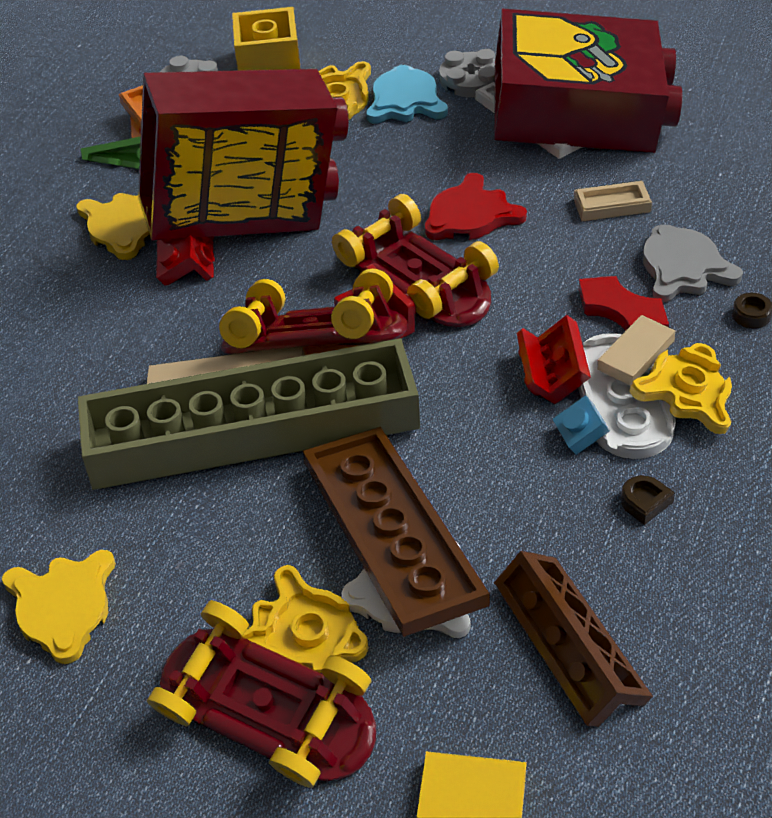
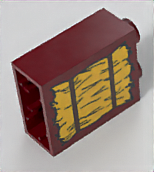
(237, 151)

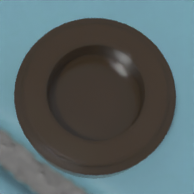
(752, 310)

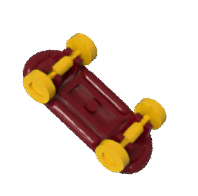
(440, 285)
(353, 320)
(293, 715)

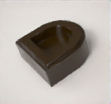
(645, 497)

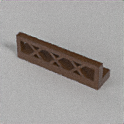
(570, 637)

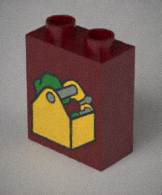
(583, 81)

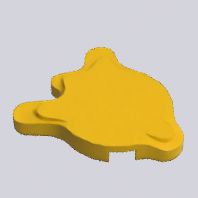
(349, 85)
(116, 224)
(689, 386)
(63, 603)
(306, 623)

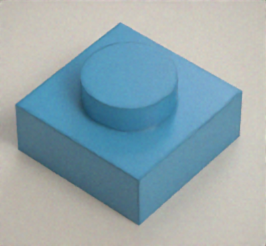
(581, 425)

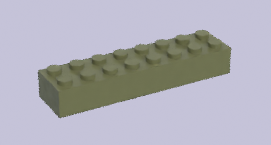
(245, 413)

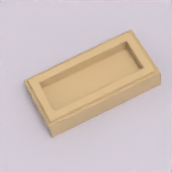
(612, 200)
(636, 350)

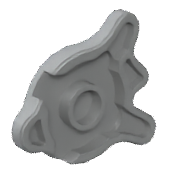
(684, 262)

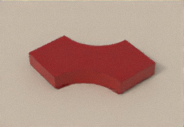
(611, 300)

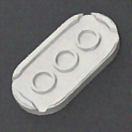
(635, 426)

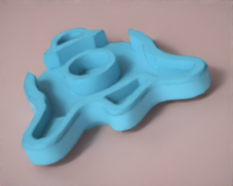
(403, 94)

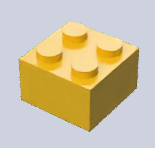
(266, 39)

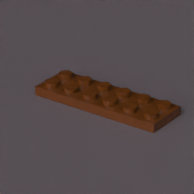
(395, 532)

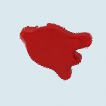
(471, 210)

